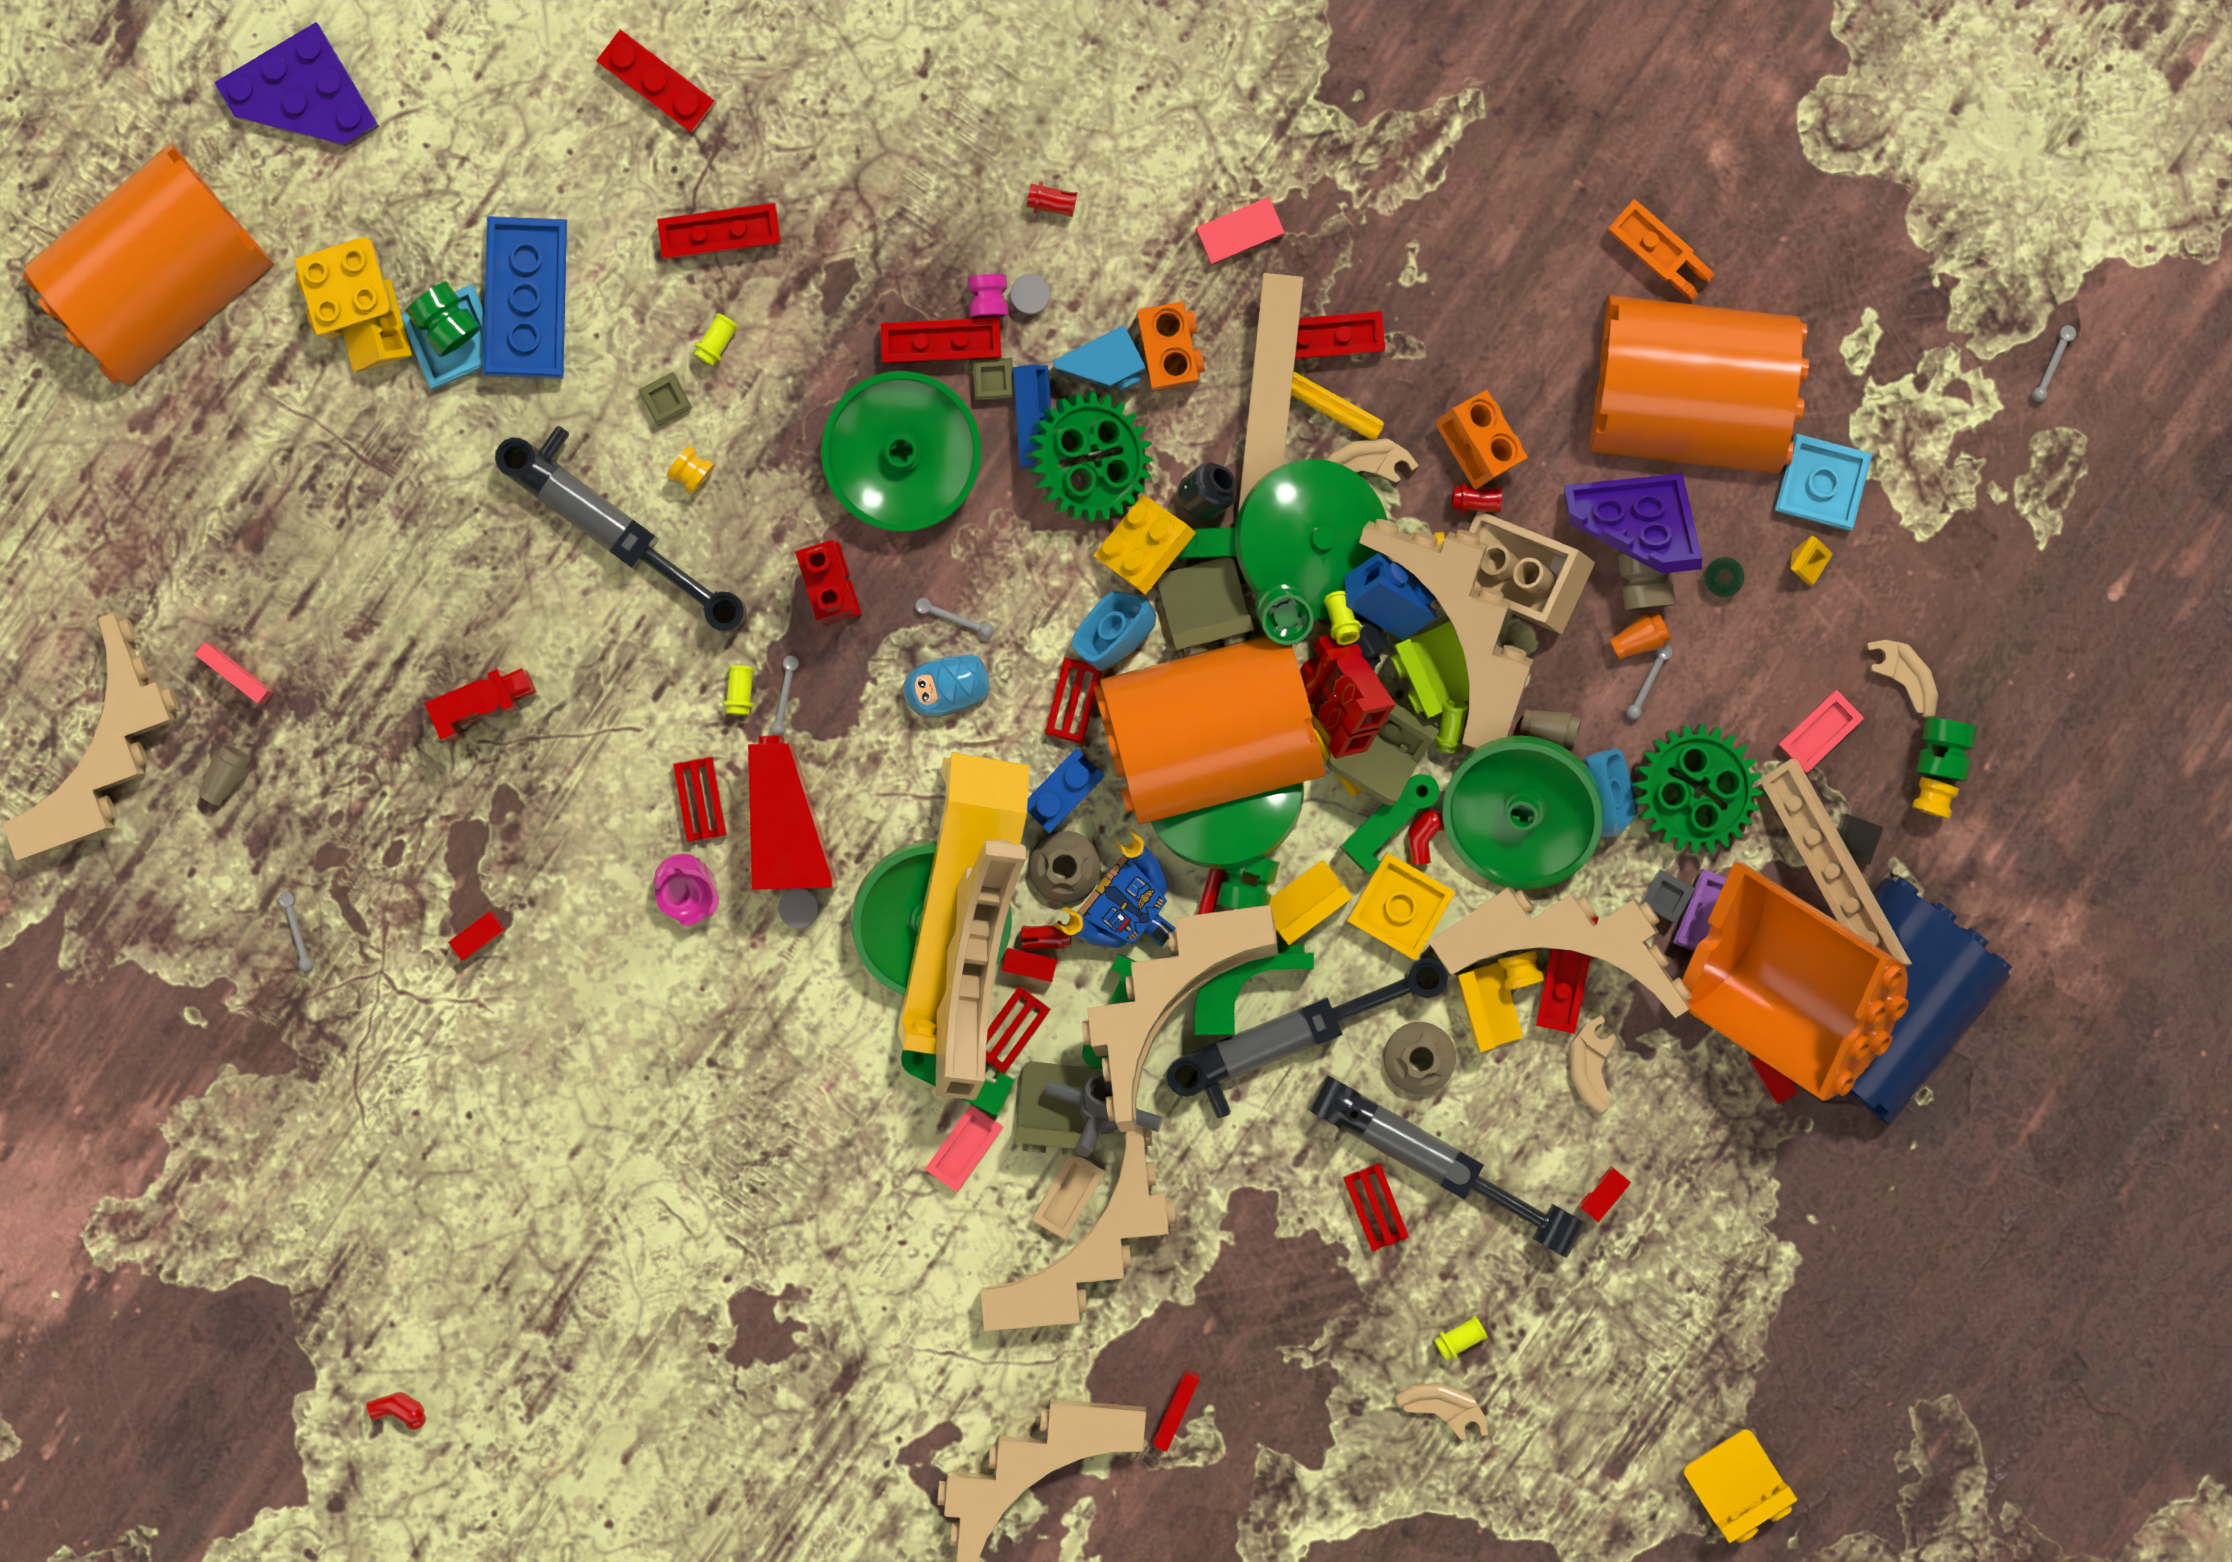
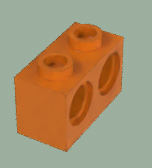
(1159, 347)
(1478, 441)

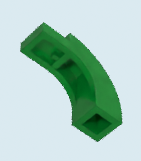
(1217, 998)

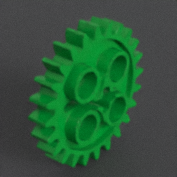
(1081, 422)
(1714, 757)

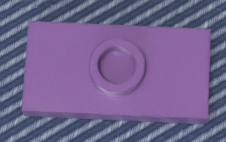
(1694, 922)

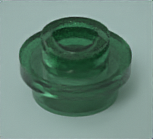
(1711, 577)

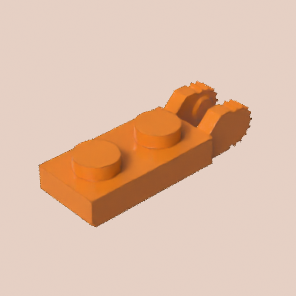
(1658, 247)

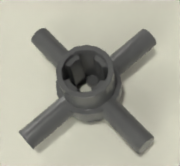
(1094, 1110)

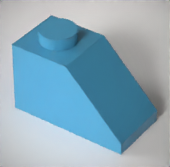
(1104, 361)

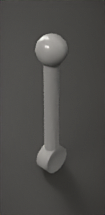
(2065, 334)
(924, 606)
(790, 664)
(1634, 711)
(287, 901)

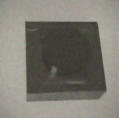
(1860, 837)

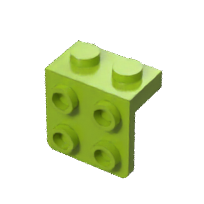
(1433, 669)

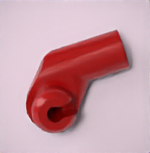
(1421, 833)
(399, 1405)

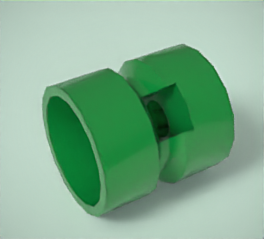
(440, 315)
(1284, 612)
(1951, 735)
(1241, 896)

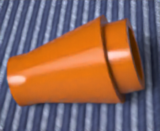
(1641, 636)

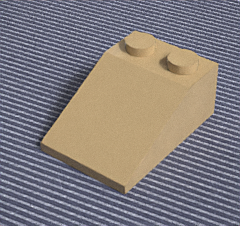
(1531, 571)

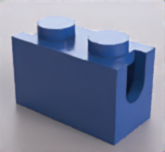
(1389, 596)
(1063, 790)

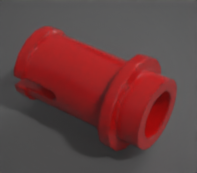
(1051, 199)
(1481, 499)
(1044, 937)

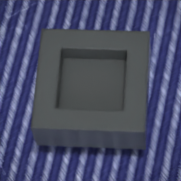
(1667, 896)

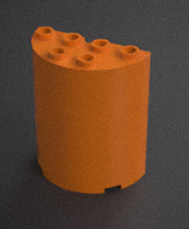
(145, 267)
(1699, 384)
(1209, 728)
(1794, 985)

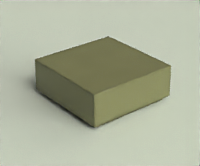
(993, 379)
(665, 398)

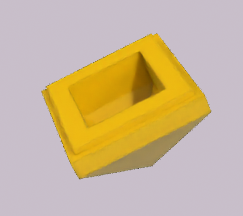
(1810, 560)

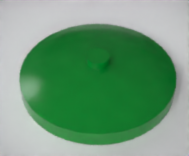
(901, 451)
(1306, 528)
(1523, 812)
(1233, 831)
(890, 911)

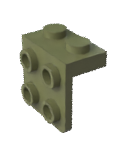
(1204, 606)
(1390, 758)
(1045, 1119)

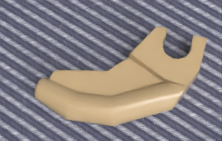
(1374, 457)
(1908, 669)
(1586, 1061)
(1448, 1403)

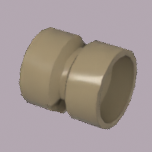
(1646, 586)

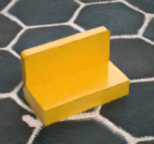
(1307, 901)
(1489, 1007)

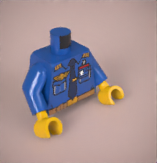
(1124, 902)

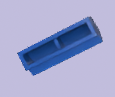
(1032, 398)

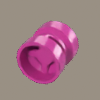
(988, 296)

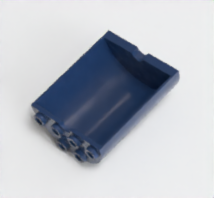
(1946, 993)

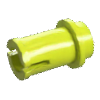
(715, 340)
(1344, 626)
(739, 690)
(1460, 1338)

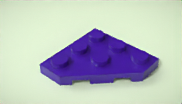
(300, 91)
(1639, 518)

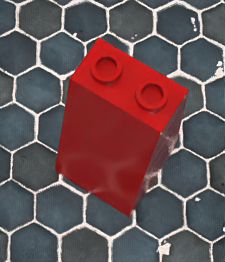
(784, 827)

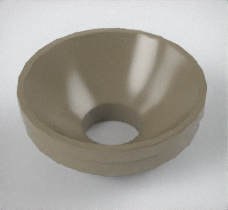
(1087, 870)
(1401, 1045)

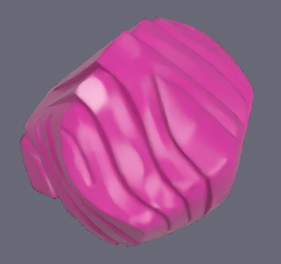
(685, 889)

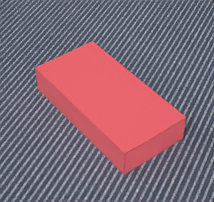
(1240, 231)
(234, 673)
(1820, 731)
(964, 1147)

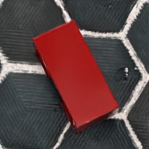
(477, 936)
(1029, 964)
(1777, 1085)
(1605, 1194)

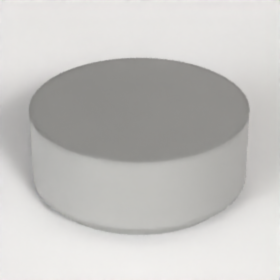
(1030, 294)
(798, 908)

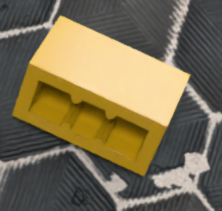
(379, 339)

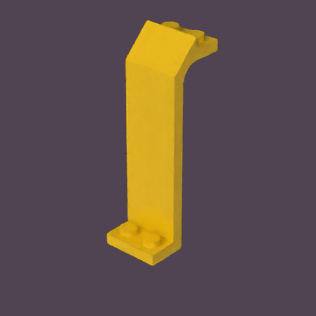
(981, 804)

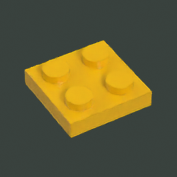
(1144, 544)
(1401, 906)

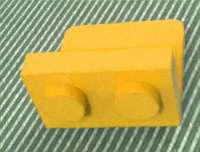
(342, 286)
(1739, 1486)

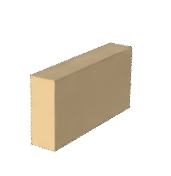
(1068, 1195)

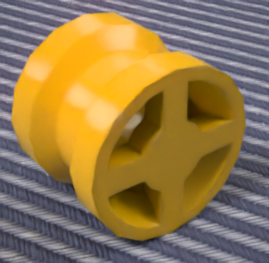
(690, 470)
(1935, 798)
(1521, 969)

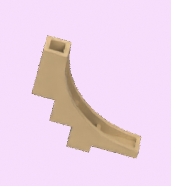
(1450, 573)
(113, 757)
(1619, 939)
(971, 965)
(1127, 1030)
(1052, 1293)
(1074, 1433)

